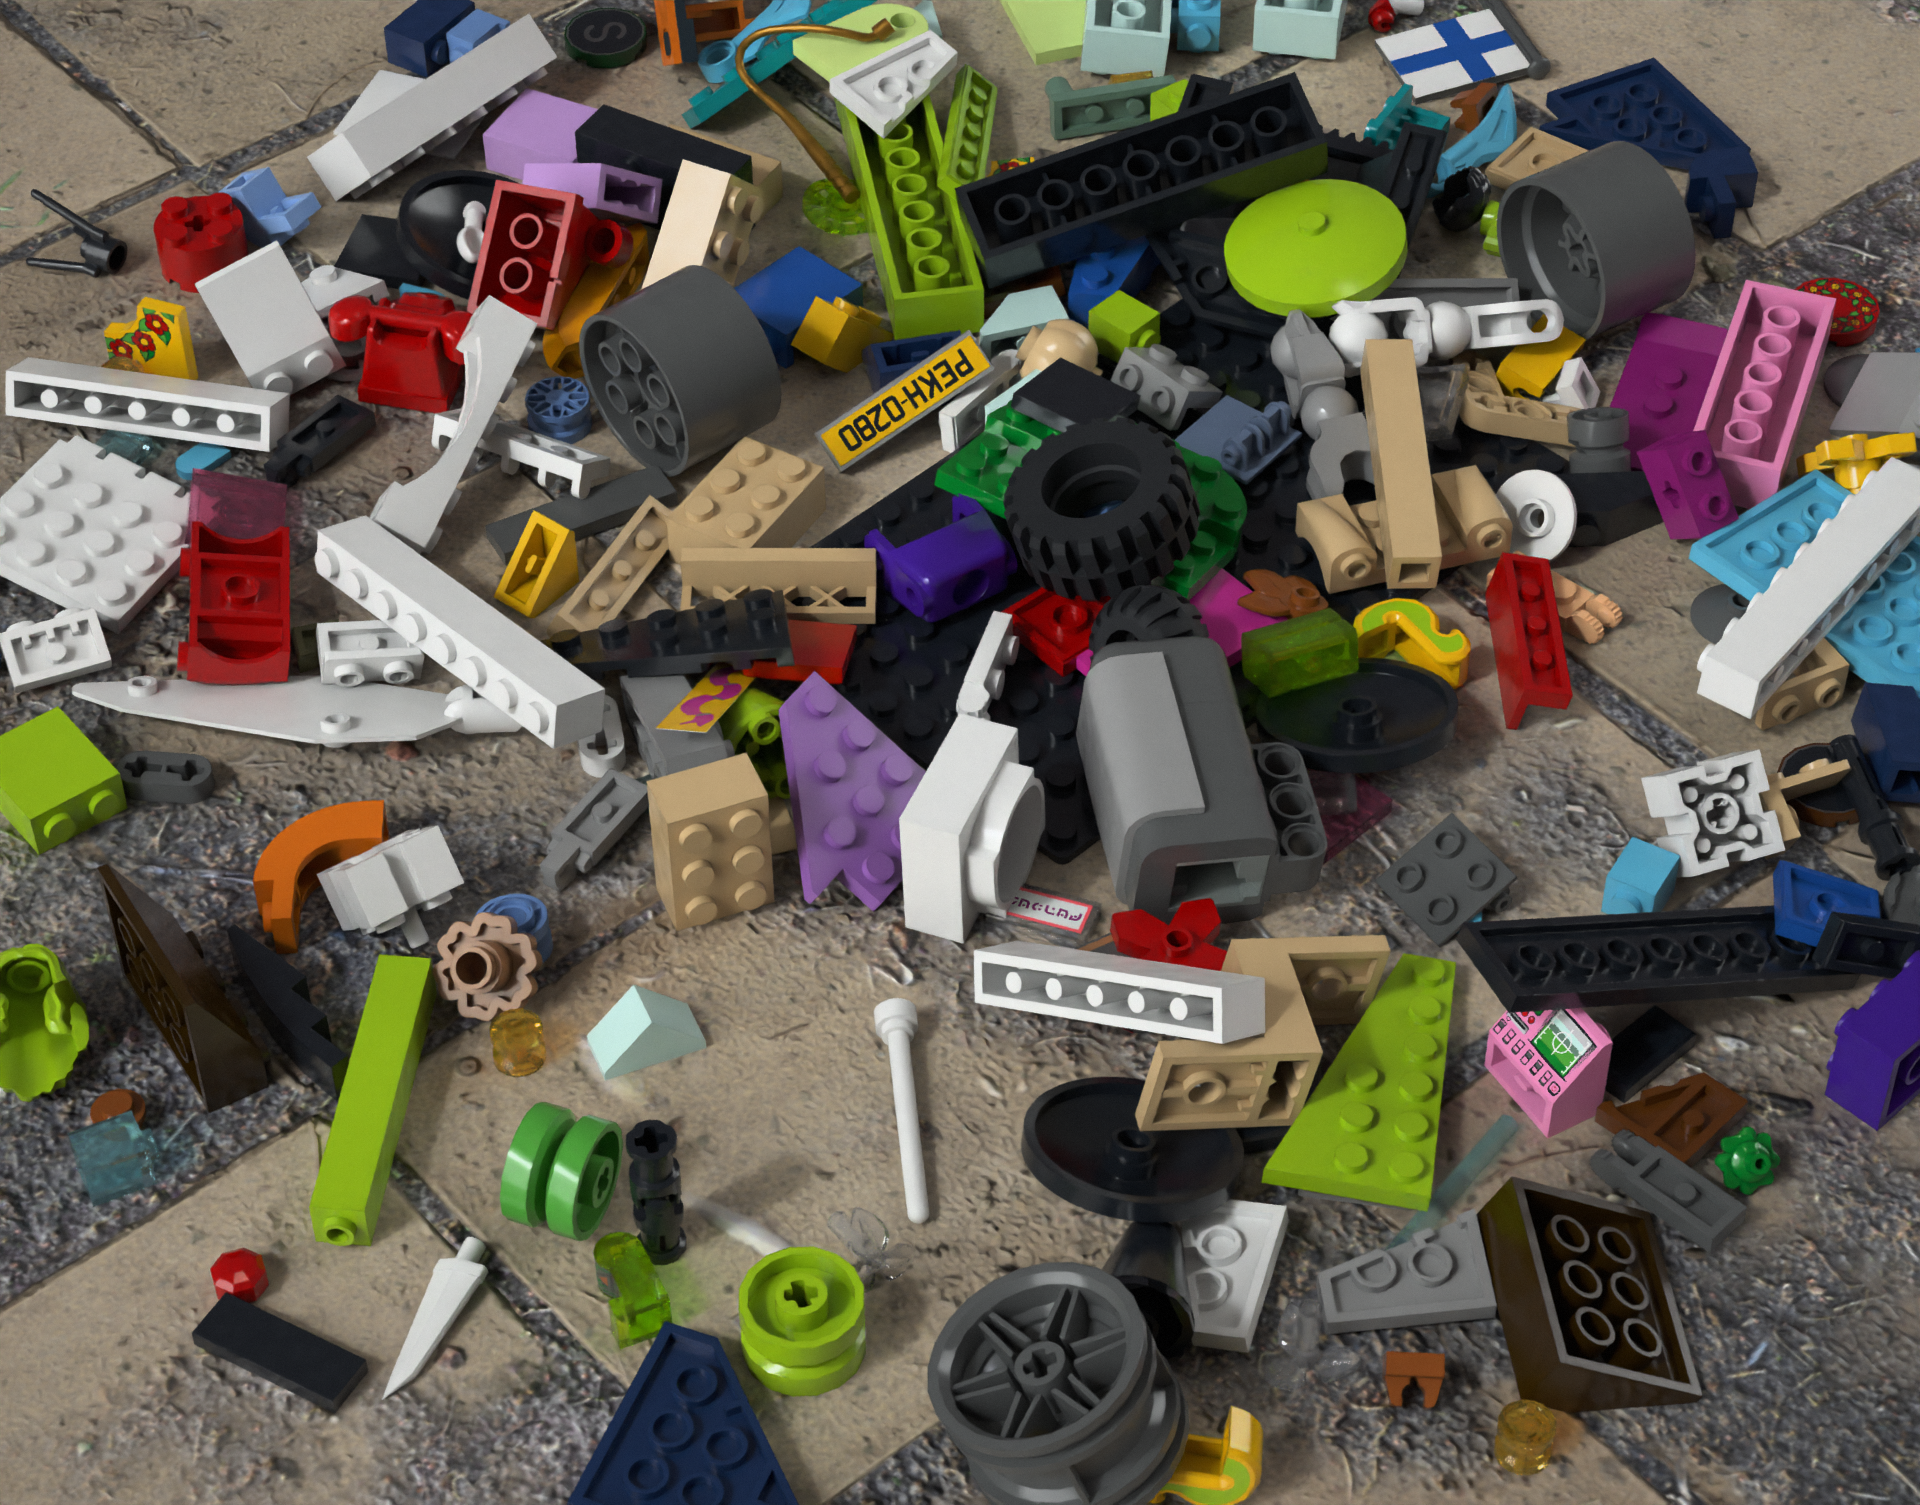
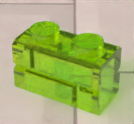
(1299, 652)

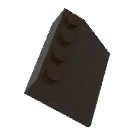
(183, 996)
(1584, 1301)

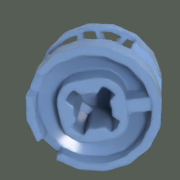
(558, 411)

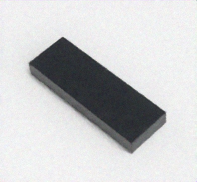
(280, 1352)

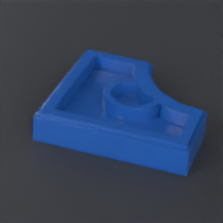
(1808, 897)

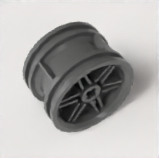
(1058, 1390)

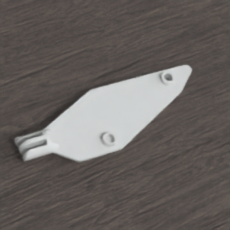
(305, 708)

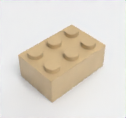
(706, 223)
(749, 501)
(711, 841)

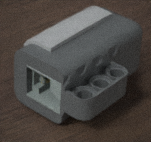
(1184, 791)

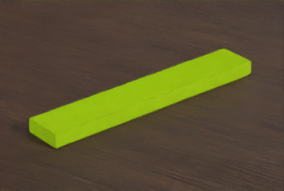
(967, 131)

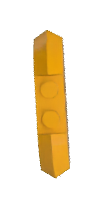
(596, 290)

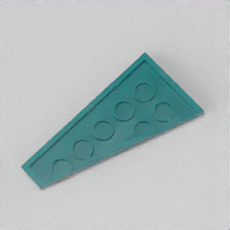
(770, 59)

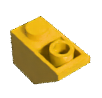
(838, 333)

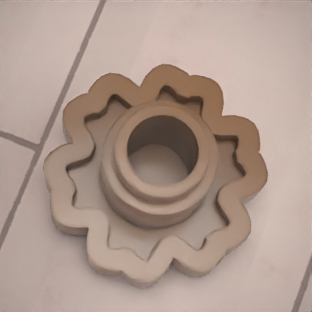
(487, 966)

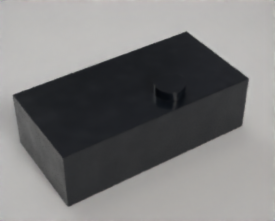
(652, 150)

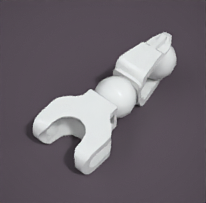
(1440, 328)

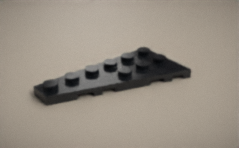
(685, 639)

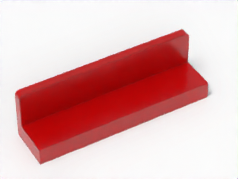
(1526, 637)

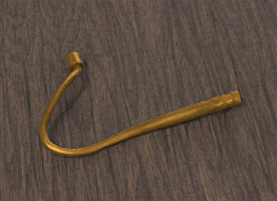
(815, 150)

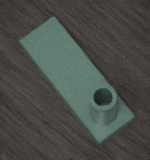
(1100, 107)

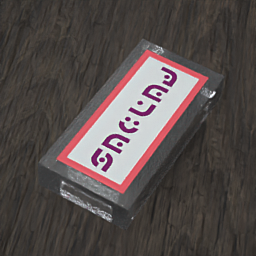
(1049, 917)

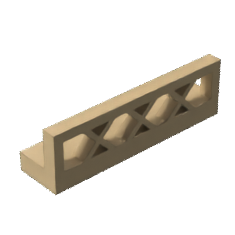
(800, 572)

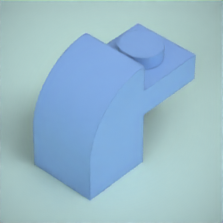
(267, 210)

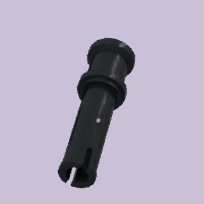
(1878, 824)

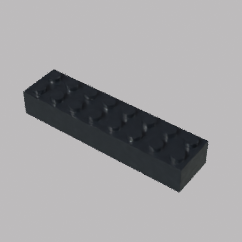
(1142, 180)

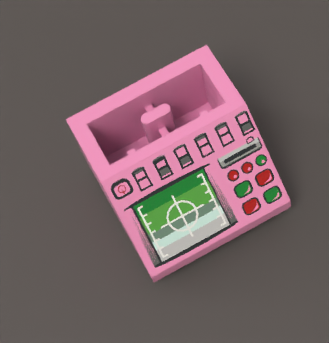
(1551, 1065)

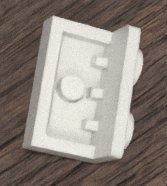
(365, 653)

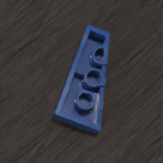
(1102, 273)

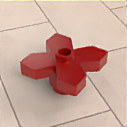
(1181, 942)

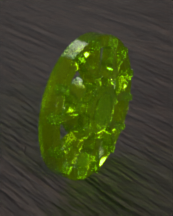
(834, 208)

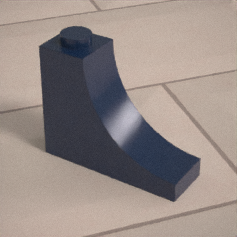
(1889, 736)

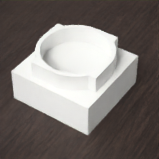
(969, 830)

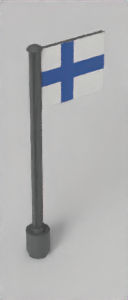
(1462, 53)

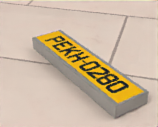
(904, 401)

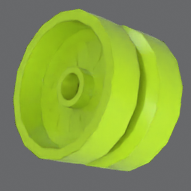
(802, 1321)

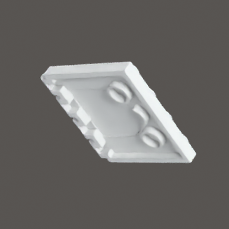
(92, 531)

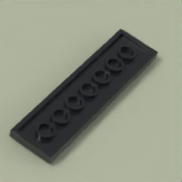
(1642, 959)

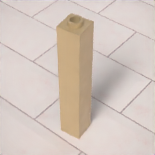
(1400, 464)

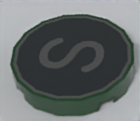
(605, 37)

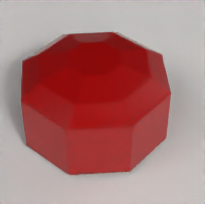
(240, 1274)

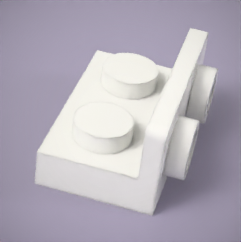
(54, 649)

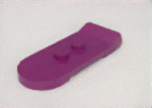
(1666, 378)

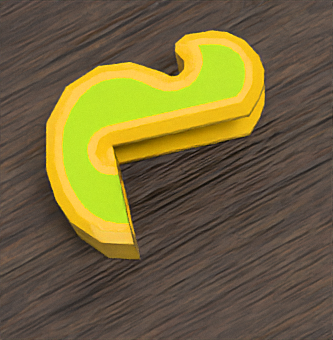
(1415, 635)
(1220, 1468)

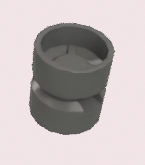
(1599, 440)

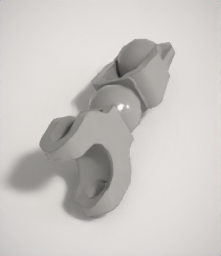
(1327, 411)

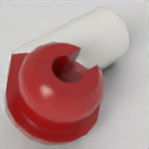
(1385, 11)

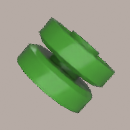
(561, 1171)

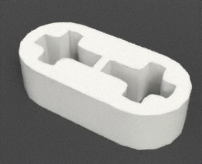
(611, 736)

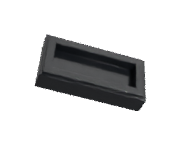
(1645, 1052)

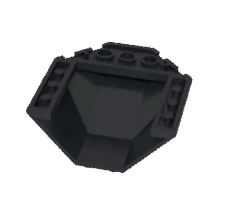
(1195, 248)

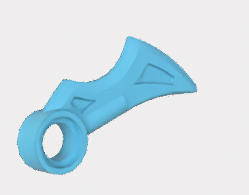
(720, 56)
(1483, 144)

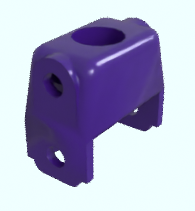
(947, 567)

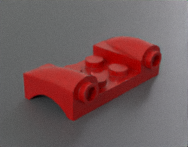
(237, 608)

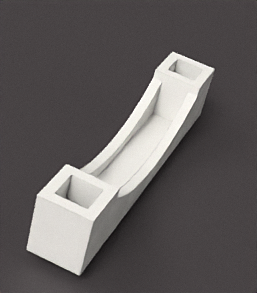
(492, 348)

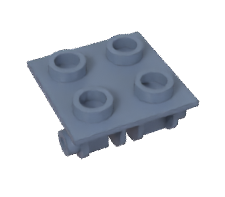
(1241, 436)

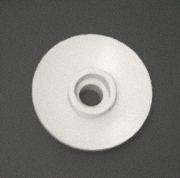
(1524, 498)

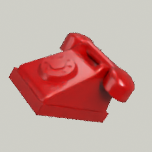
(538, 249)
(407, 348)

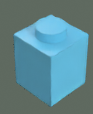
(1640, 879)

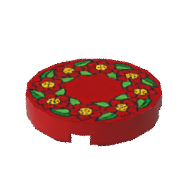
(1854, 311)

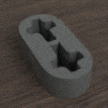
(166, 777)

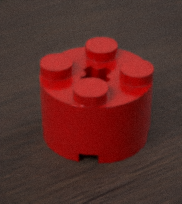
(198, 237)

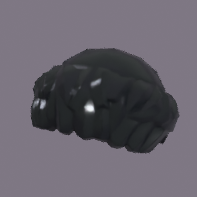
(1463, 199)

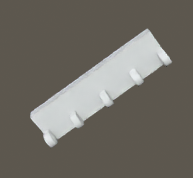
(525, 446)

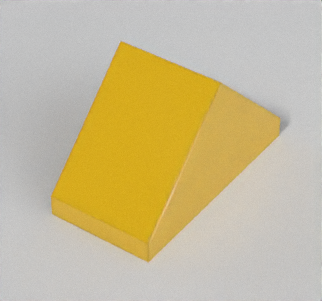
(540, 567)

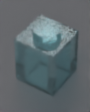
(114, 1157)

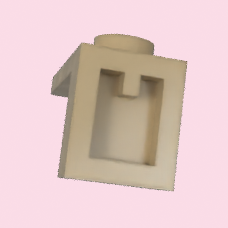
(1817, 685)
(1811, 778)

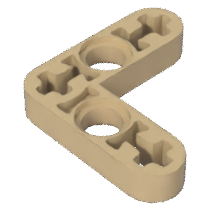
(1492, 412)

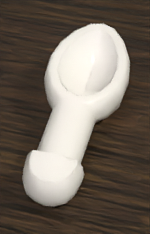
(471, 236)

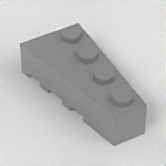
(668, 751)

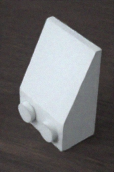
(270, 322)

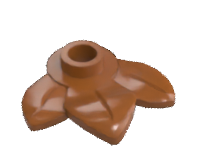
(1281, 596)

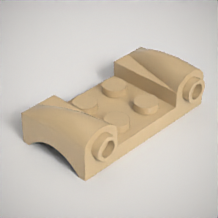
(1349, 537)

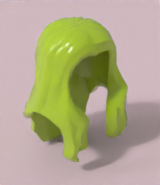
(40, 1022)

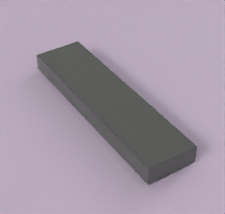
(602, 509)

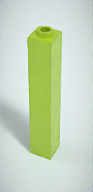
(373, 1101)

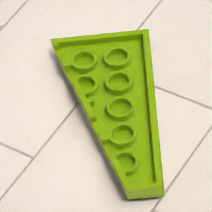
(1378, 1106)

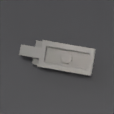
(593, 827)

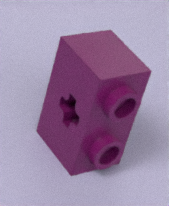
(1687, 485)

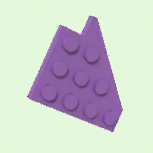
(844, 793)

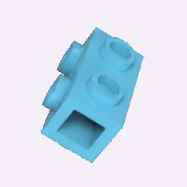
(1196, 24)

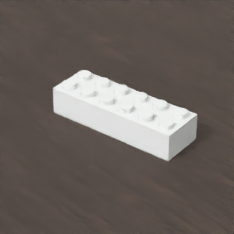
(433, 110)

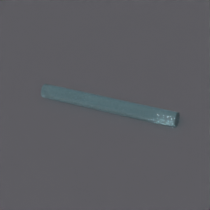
(1459, 1179)

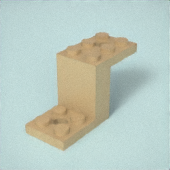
(1268, 1074)

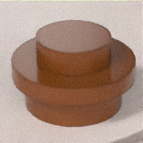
(116, 1103)

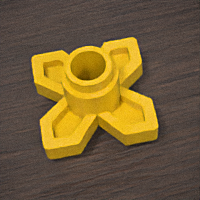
(1855, 457)

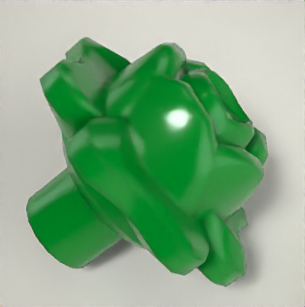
(1747, 1160)

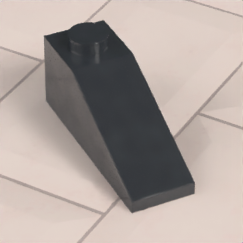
(1610, 506)

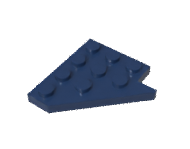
(1639, 107)
(684, 1435)

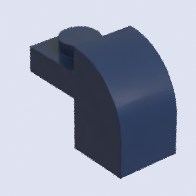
(1720, 184)

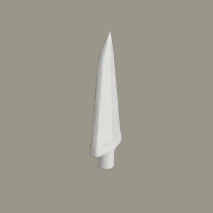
(447, 1294)

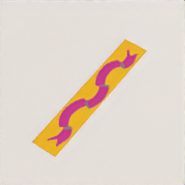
(707, 700)

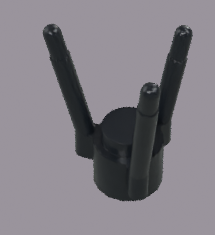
(98, 247)

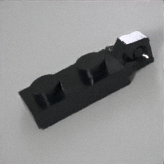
(318, 440)
(1866, 945)

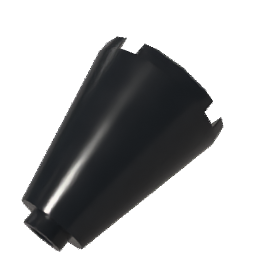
(1154, 1272)

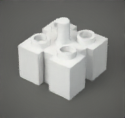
(1714, 812)
(392, 883)

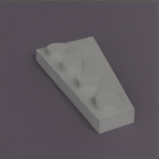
(1459, 291)

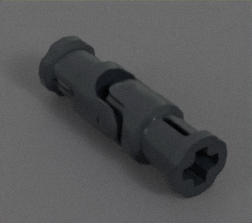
(656, 1190)

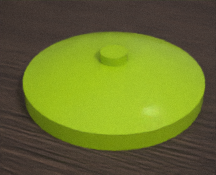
(1315, 247)

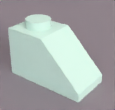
(1017, 316)

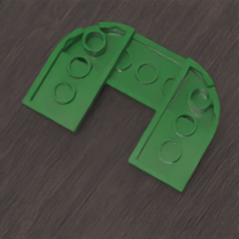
(989, 460)

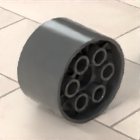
(1598, 237)
(680, 369)

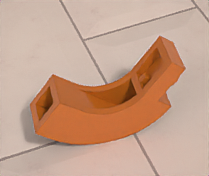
(302, 850)

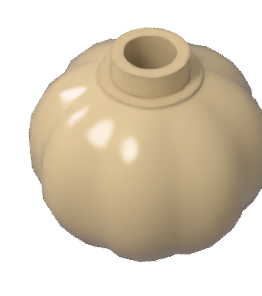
(1058, 339)

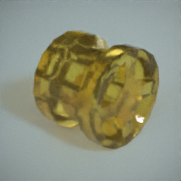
(518, 1042)
(1516, 1425)

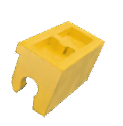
(1537, 364)

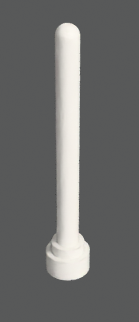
(896, 1026)

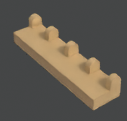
(617, 572)

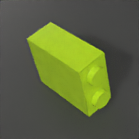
(55, 781)

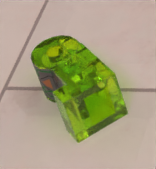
(637, 1294)

